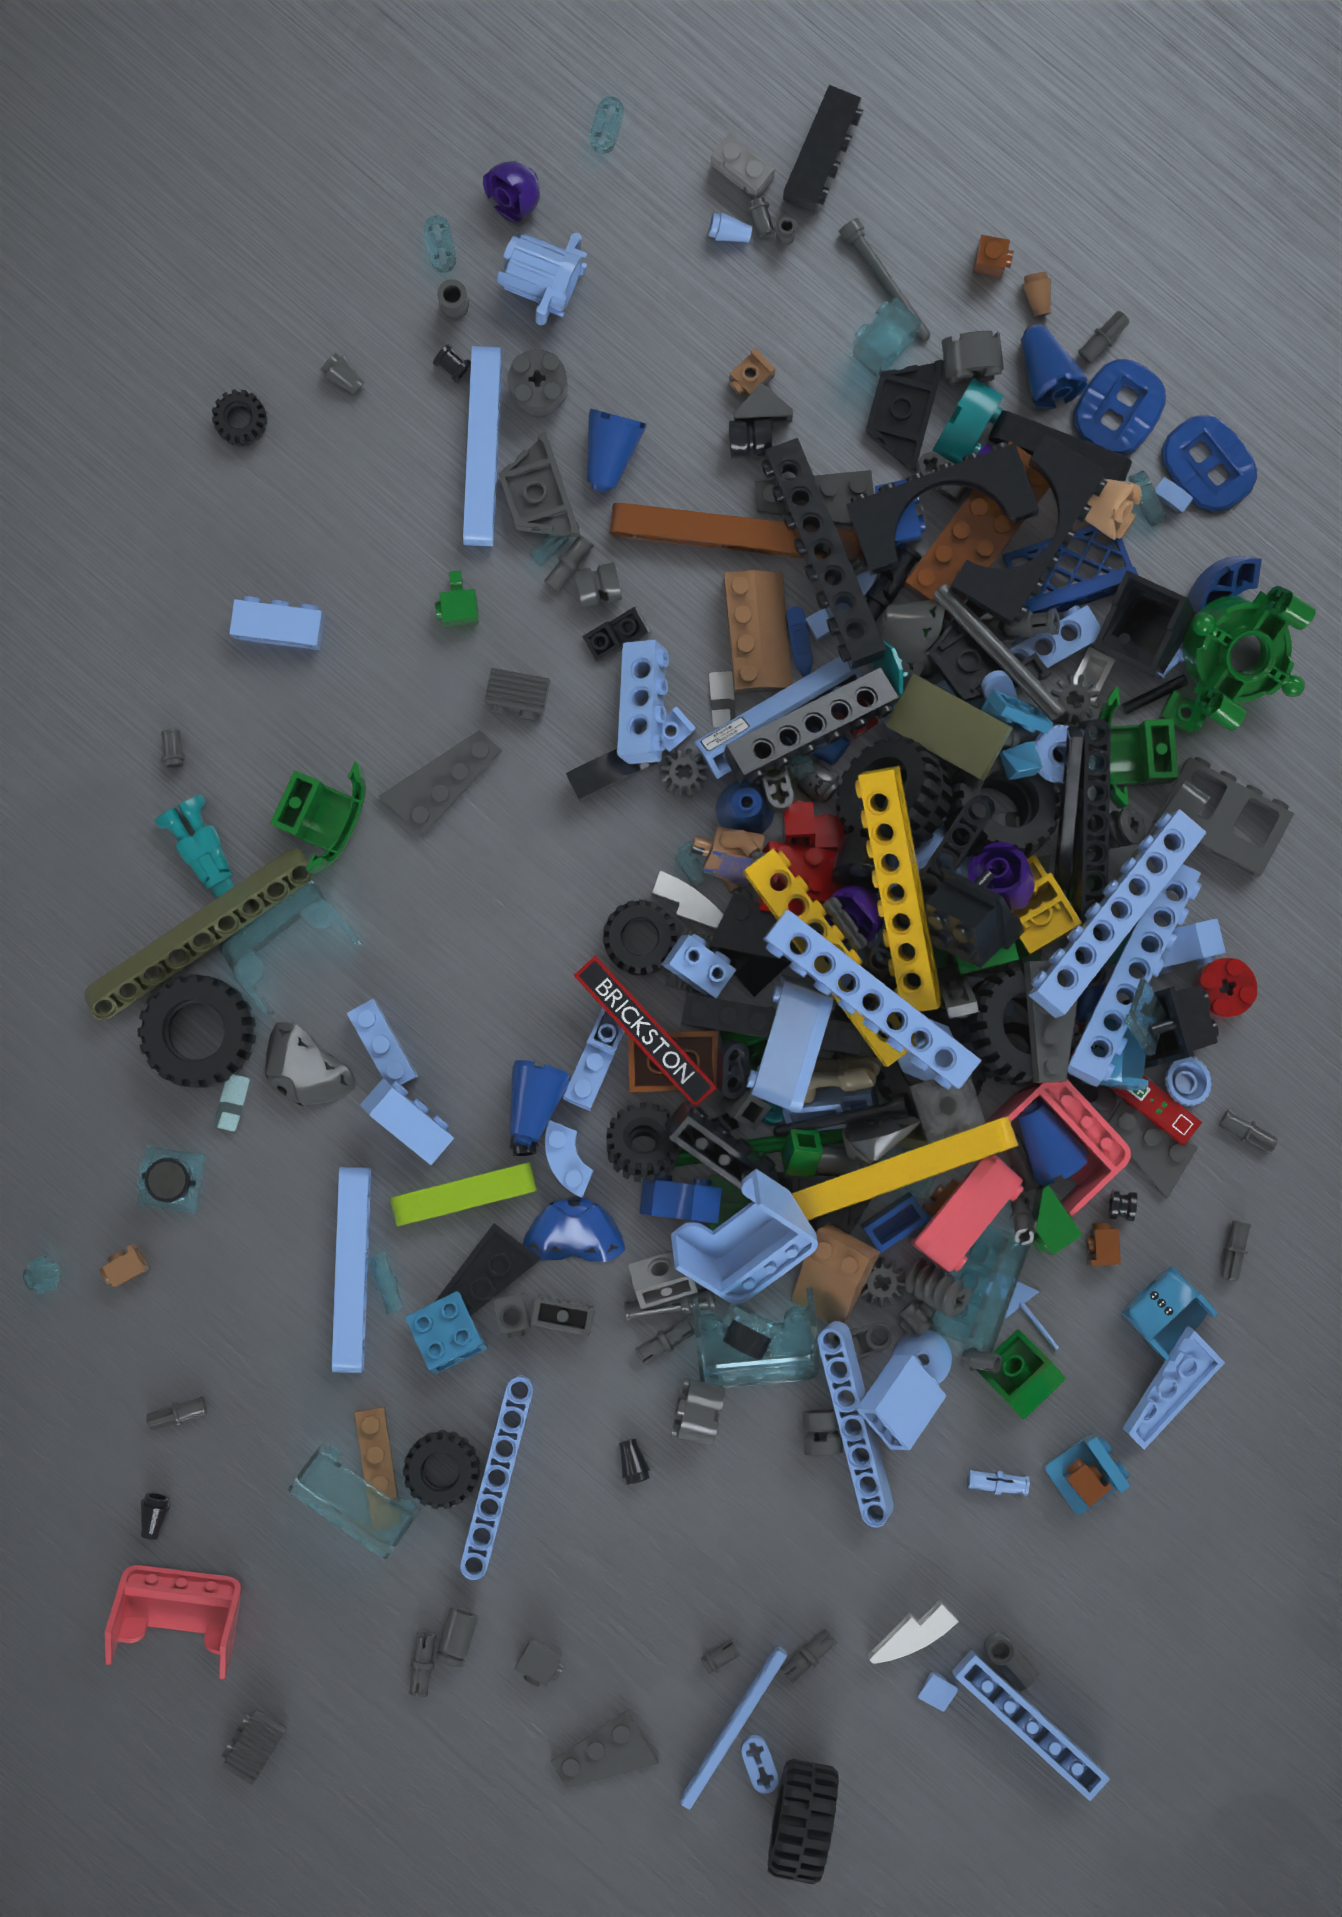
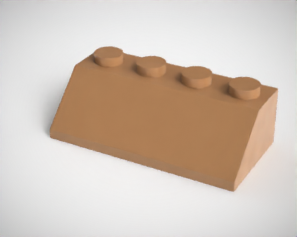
(757, 631)

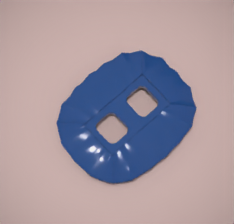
(1101, 396)
(1225, 450)

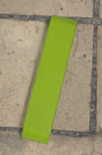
(463, 1194)

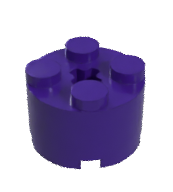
(1011, 873)

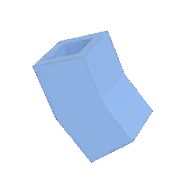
(1173, 496)

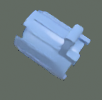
(543, 272)

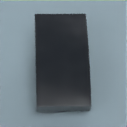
(611, 635)

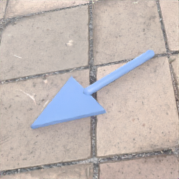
(1020, 1296)

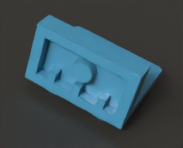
(1016, 712)
(445, 1333)

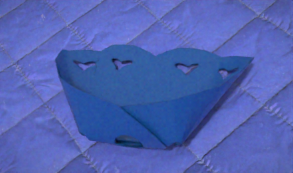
(574, 1232)

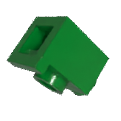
(1172, 710)

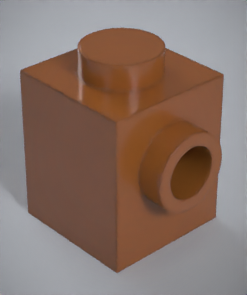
(992, 256)

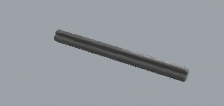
(999, 652)

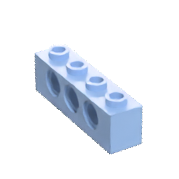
(636, 660)

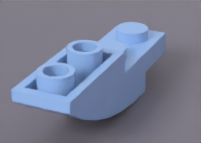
(594, 1061)

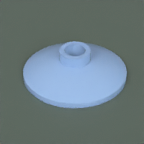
(933, 1346)

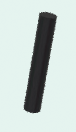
(1155, 694)

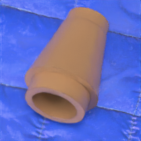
(1038, 292)

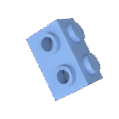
(699, 966)

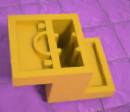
(1048, 911)

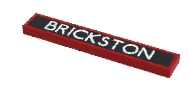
(645, 1031)

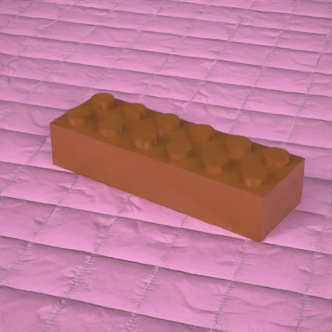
(974, 534)

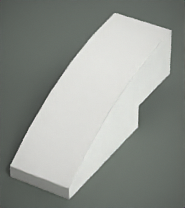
(1094, 667)
(692, 904)
(914, 1635)

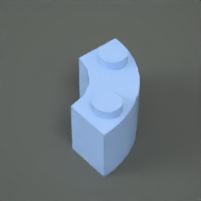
(1193, 942)
(565, 1160)

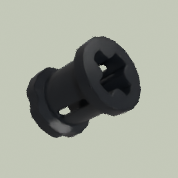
(452, 362)

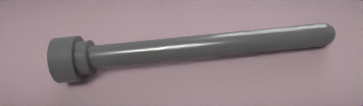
(855, 235)

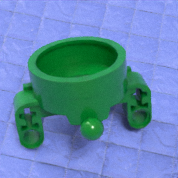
(1211, 640)

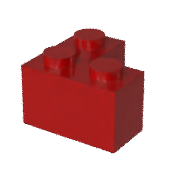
(804, 829)

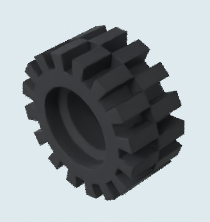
(229, 403)

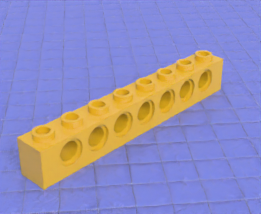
(889, 783)
(759, 876)

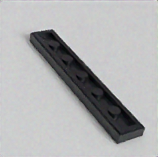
(1068, 808)

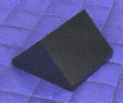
(754, 971)

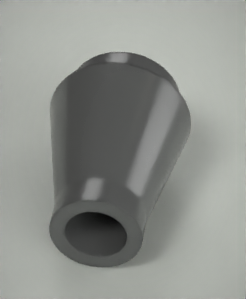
(342, 373)

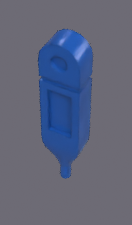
(799, 640)

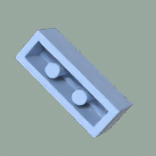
(277, 623)
(382, 1043)
(408, 1120)

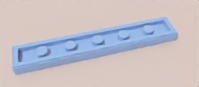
(733, 1727)

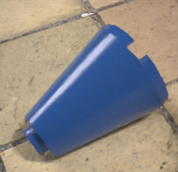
(1050, 369)
(610, 447)
(735, 816)
(534, 1099)
(1050, 1144)

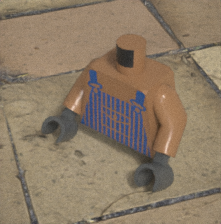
(728, 855)

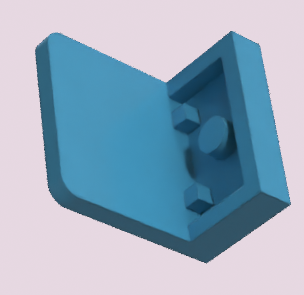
(1090, 1451)

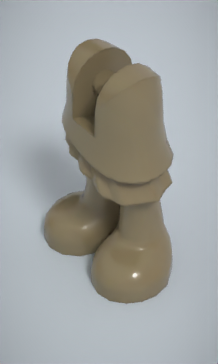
(847, 1073)

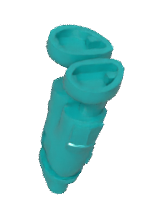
(200, 850)

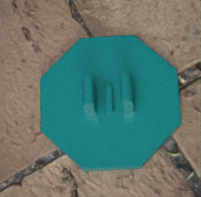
(892, 668)

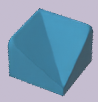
(1021, 761)

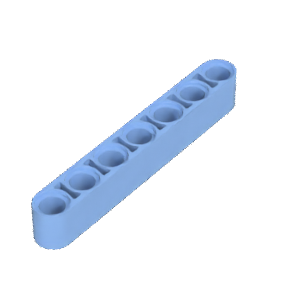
(482, 446)
(351, 1269)
(852, 1437)
(496, 1491)

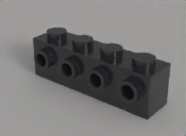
(822, 148)
(716, 1146)

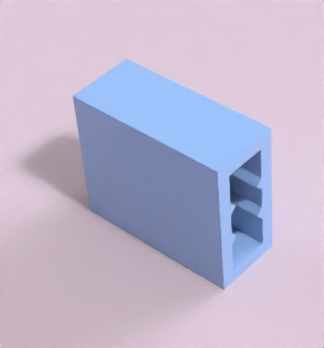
(901, 1402)

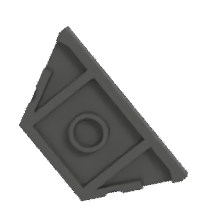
(538, 493)

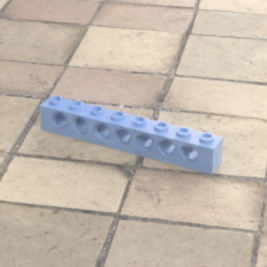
(1079, 620)
(1184, 836)
(961, 1060)
(1083, 1062)

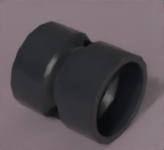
(749, 438)

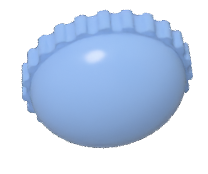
(1188, 1081)

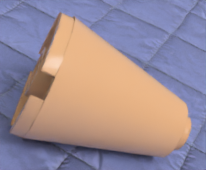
(1113, 508)

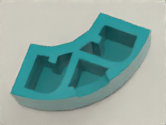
(973, 413)

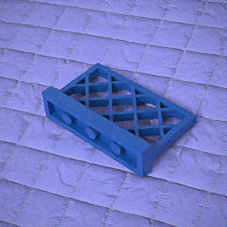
(1086, 589)

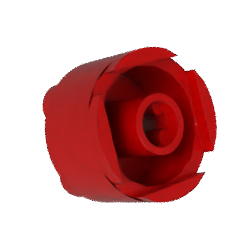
(1241, 982)

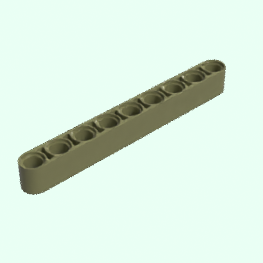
(192, 946)

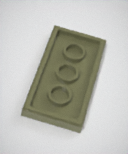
(949, 727)

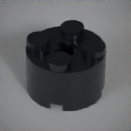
(853, 864)

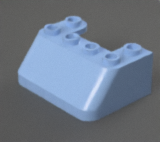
(750, 1246)

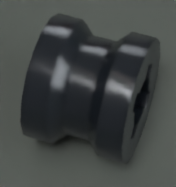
(1122, 1205)

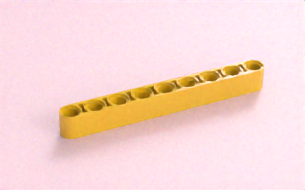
(907, 1168)

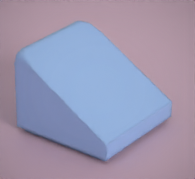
(938, 1691)

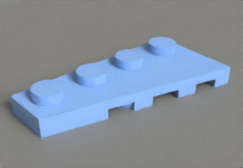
(1176, 1383)

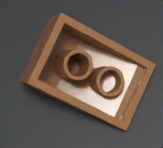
(835, 1273)

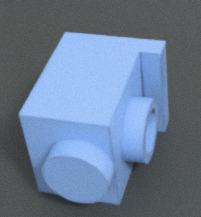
(683, 727)

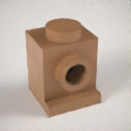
(757, 363)
(124, 1266)

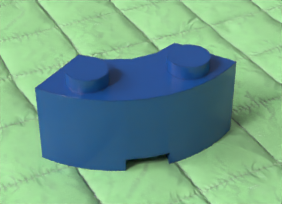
(1224, 579)
(681, 1200)

